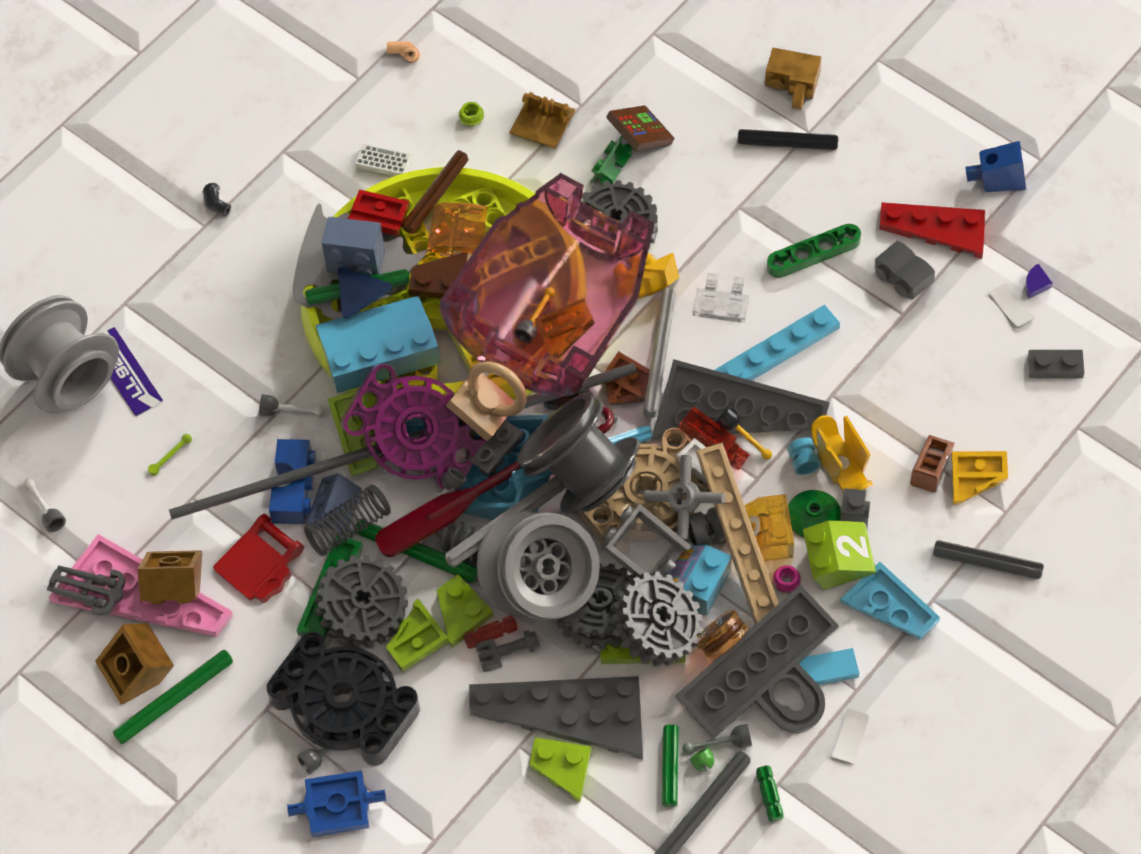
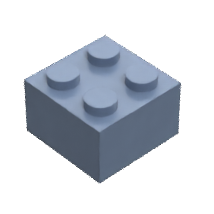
(353, 245)

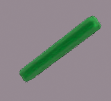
(332, 291)

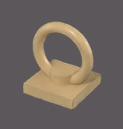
(483, 403)

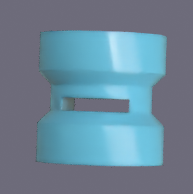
(803, 455)

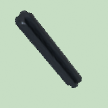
(788, 139)

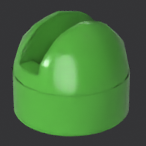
(701, 758)

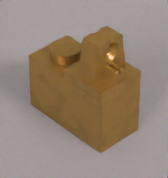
(793, 72)

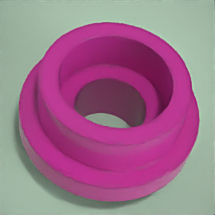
(786, 572)

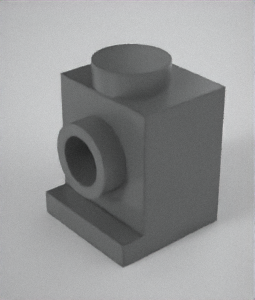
(854, 506)

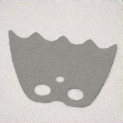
(312, 267)

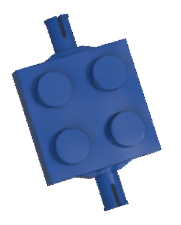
(336, 803)

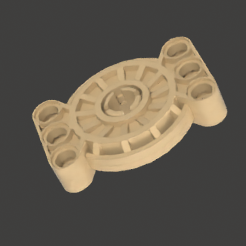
(654, 470)

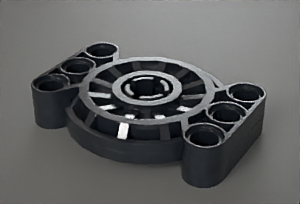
(347, 723)

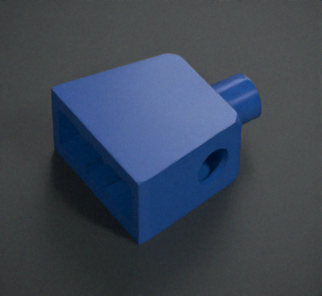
(999, 168)

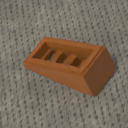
(925, 477)

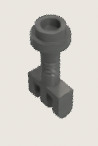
(494, 653)

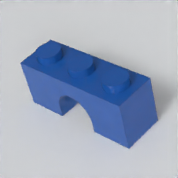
(291, 502)

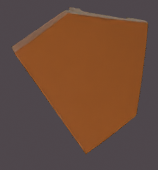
(629, 388)

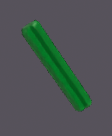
(670, 766)

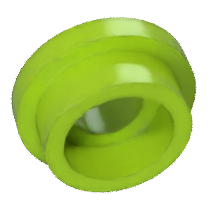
(474, 109)

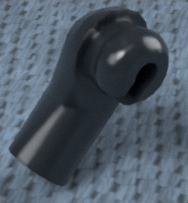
(212, 200)

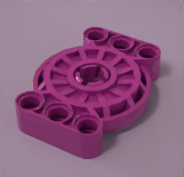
(387, 420)

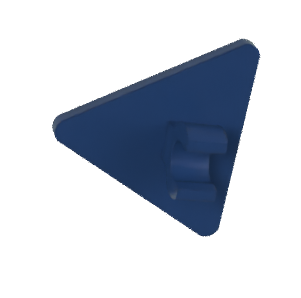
(359, 290)

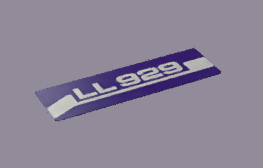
(132, 380)

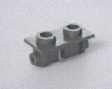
(492, 452)

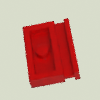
(381, 209)

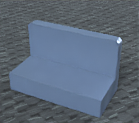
(331, 493)

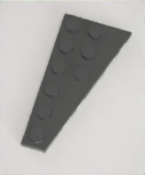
(712, 392)
(576, 710)

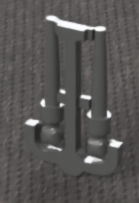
(103, 607)

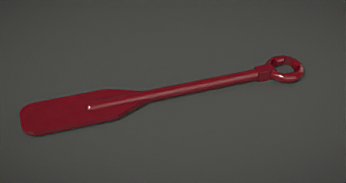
(446, 509)

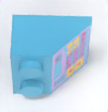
(702, 572)

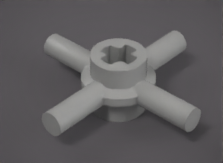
(680, 488)

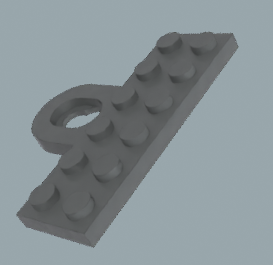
(760, 661)

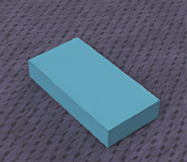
(831, 666)

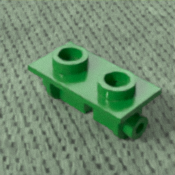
(616, 154)

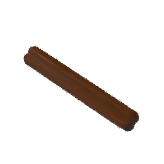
(435, 192)

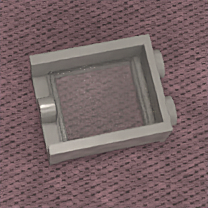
(643, 543)

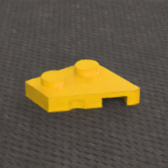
(976, 472)

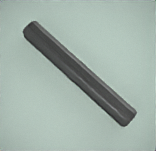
(988, 559)

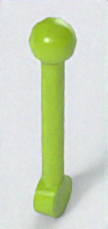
(154, 468)

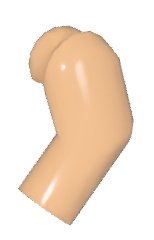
(405, 49)

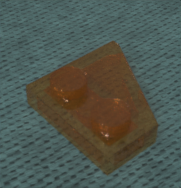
(564, 326)

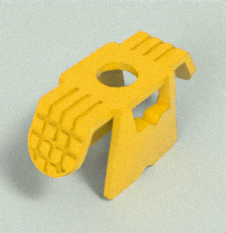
(831, 445)

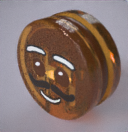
(721, 634)

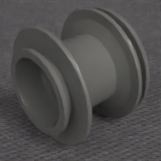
(579, 454)

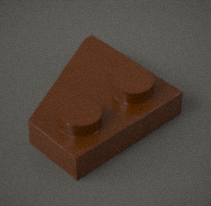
(435, 277)

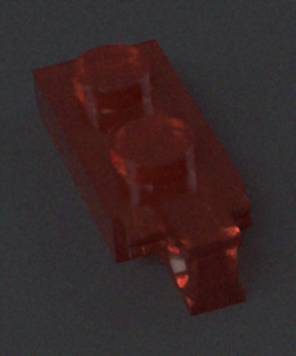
(709, 433)

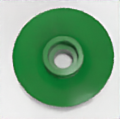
(803, 518)

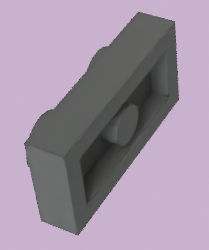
(1056, 364)

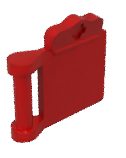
(257, 567)

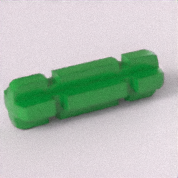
(769, 793)

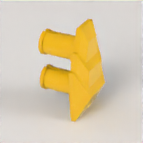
(658, 274)

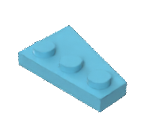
(891, 602)

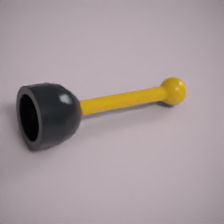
(730, 420)

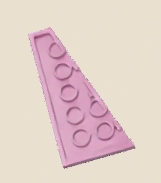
(102, 556)

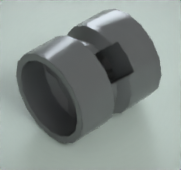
(697, 529)

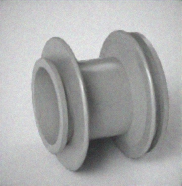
(51, 346)
(568, 565)

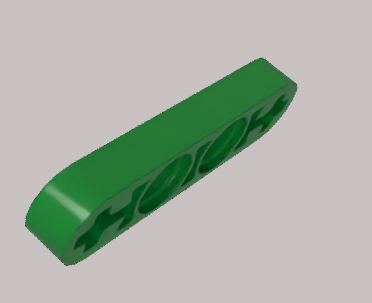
(815, 253)

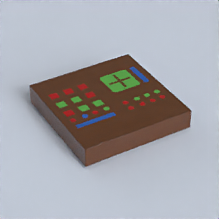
(640, 127)

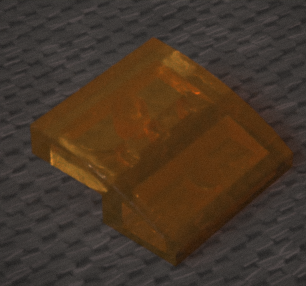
(456, 227)

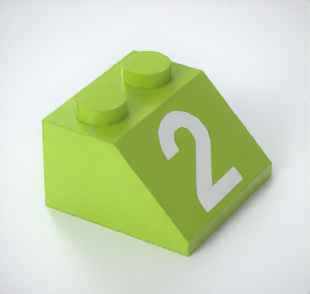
(839, 552)

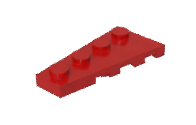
(935, 224)

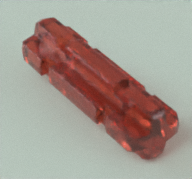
(491, 630)

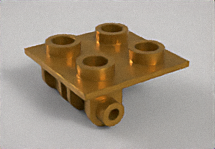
(542, 120)

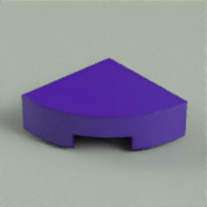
(1037, 281)

